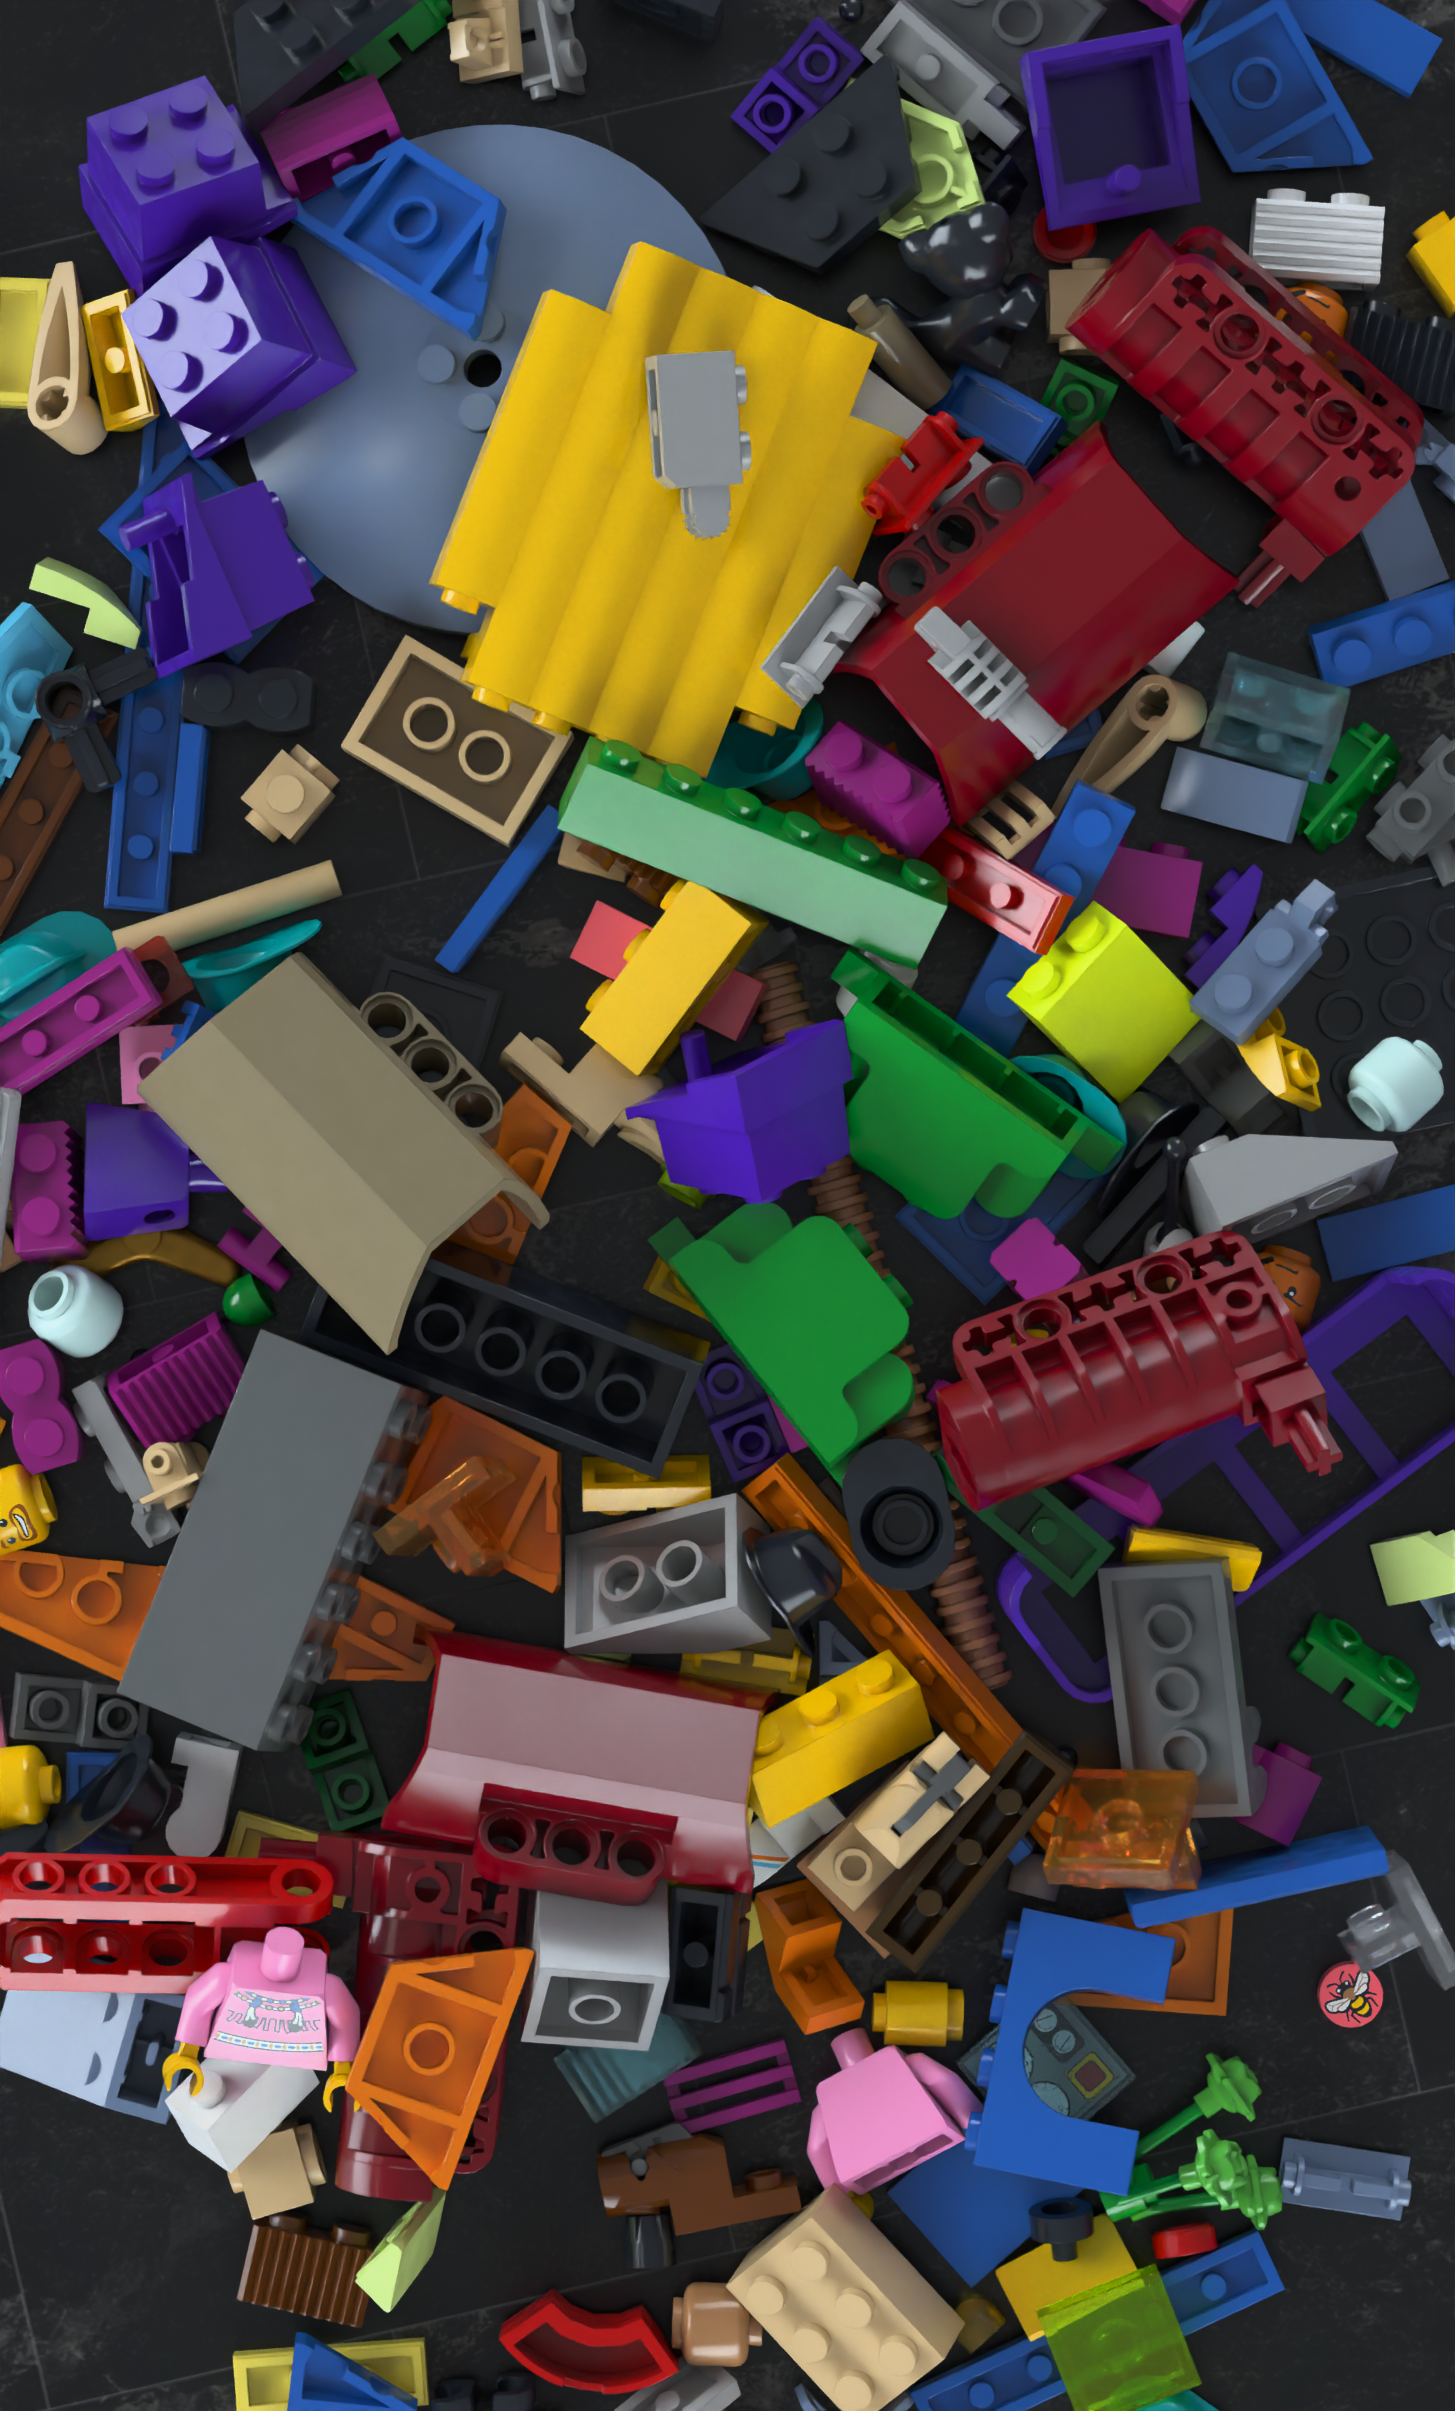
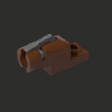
(692, 2178)

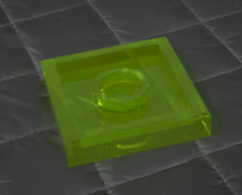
(1119, 2344)

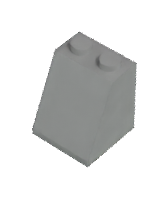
(595, 1967)

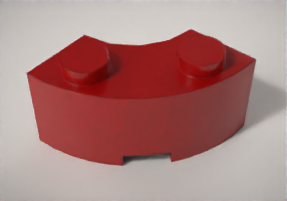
(589, 2349)

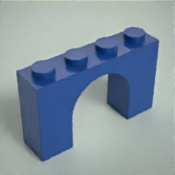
(1052, 1960)

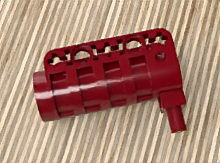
(1255, 393)

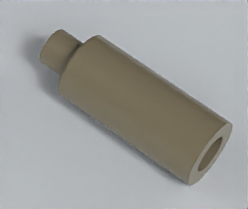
(900, 353)

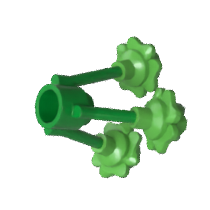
(1217, 2164)

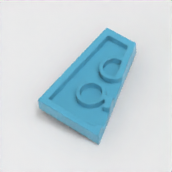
(27, 655)

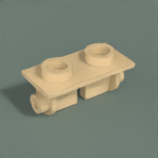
(174, 1472)

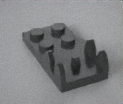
(1182, 1678)

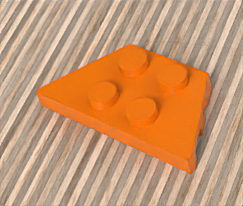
(524, 1513)
(435, 2049)

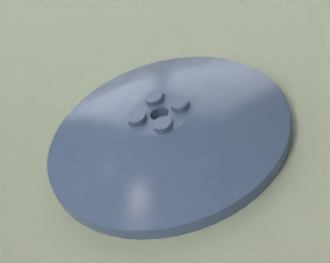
(390, 450)

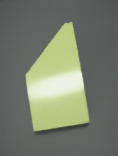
(107, 614)
(1415, 1566)

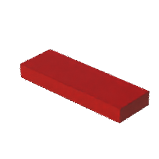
(998, 889)

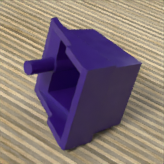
(1112, 126)
(172, 176)
(236, 340)
(215, 569)
(756, 1114)

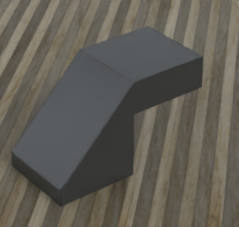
(1229, 1086)

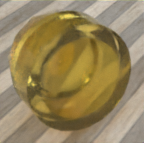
(980, 2321)

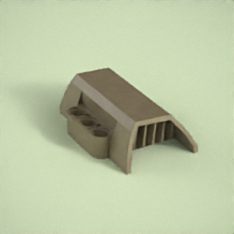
(339, 1134)

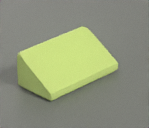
(402, 2252)

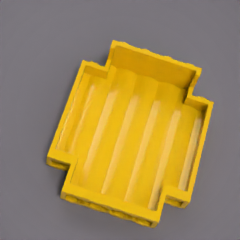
(583, 557)

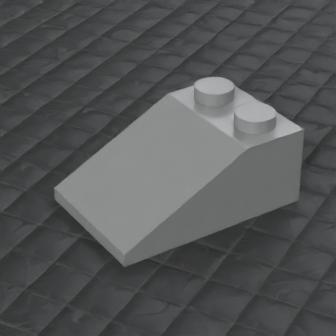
(1278, 1182)
(666, 1583)

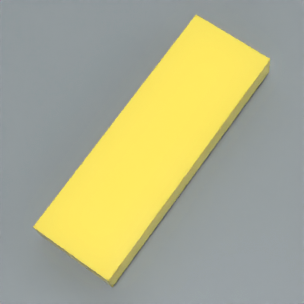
(265, 2374)

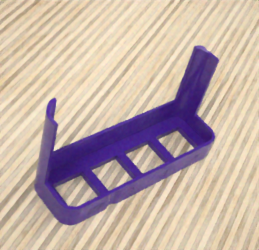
(1331, 1339)

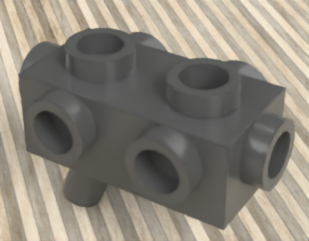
(1422, 816)

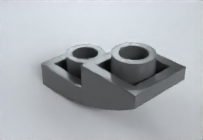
(74, 1712)

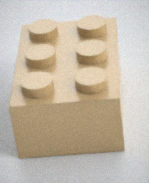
(452, 748)
(845, 2304)

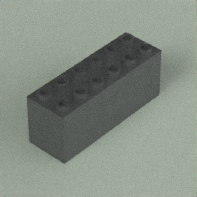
(275, 1544)

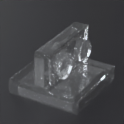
(1409, 1924)

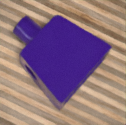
(138, 1174)

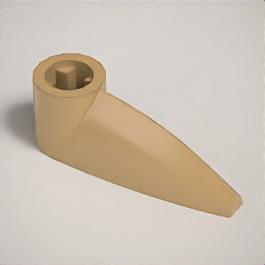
(62, 370)
(1136, 733)

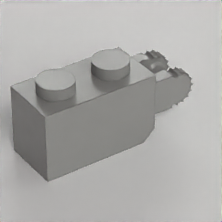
(698, 433)

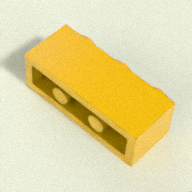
(671, 975)
(836, 1736)

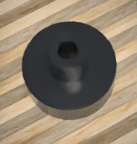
(1062, 2225)

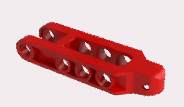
(223, 1896)

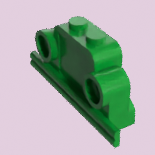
(948, 1111)
(803, 1320)

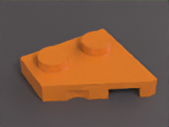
(380, 1638)

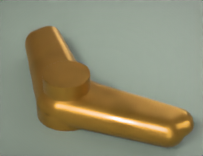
(172, 1248)

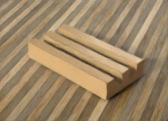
(1025, 831)

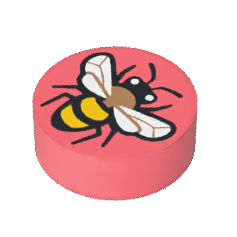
(1349, 1995)

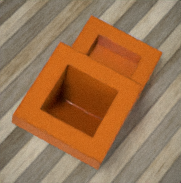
(800, 1947)

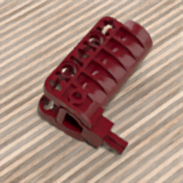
(1129, 1372)
(414, 1903)

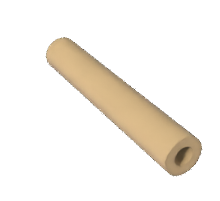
(236, 909)

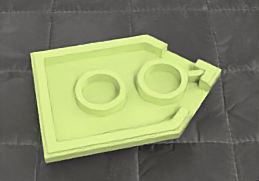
(944, 171)

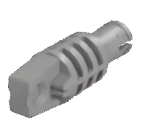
(987, 680)

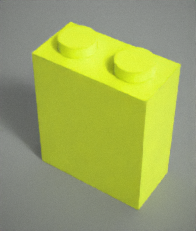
(1106, 1002)

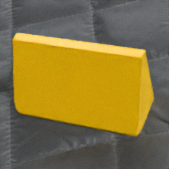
(119, 371)
(1167, 1544)
(1039, 2281)

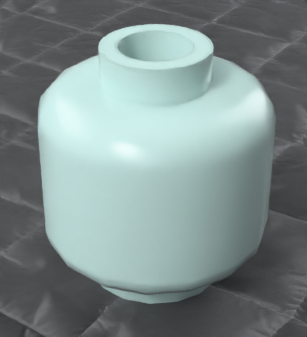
(1395, 1084)
(75, 1310)

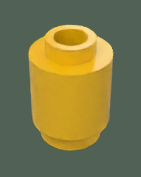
(918, 2013)

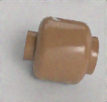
(713, 2326)

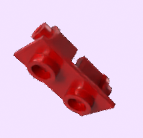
(906, 495)

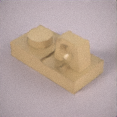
(486, 39)

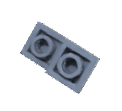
(1234, 795)

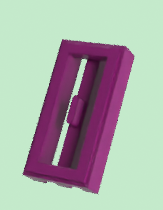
(738, 2110)

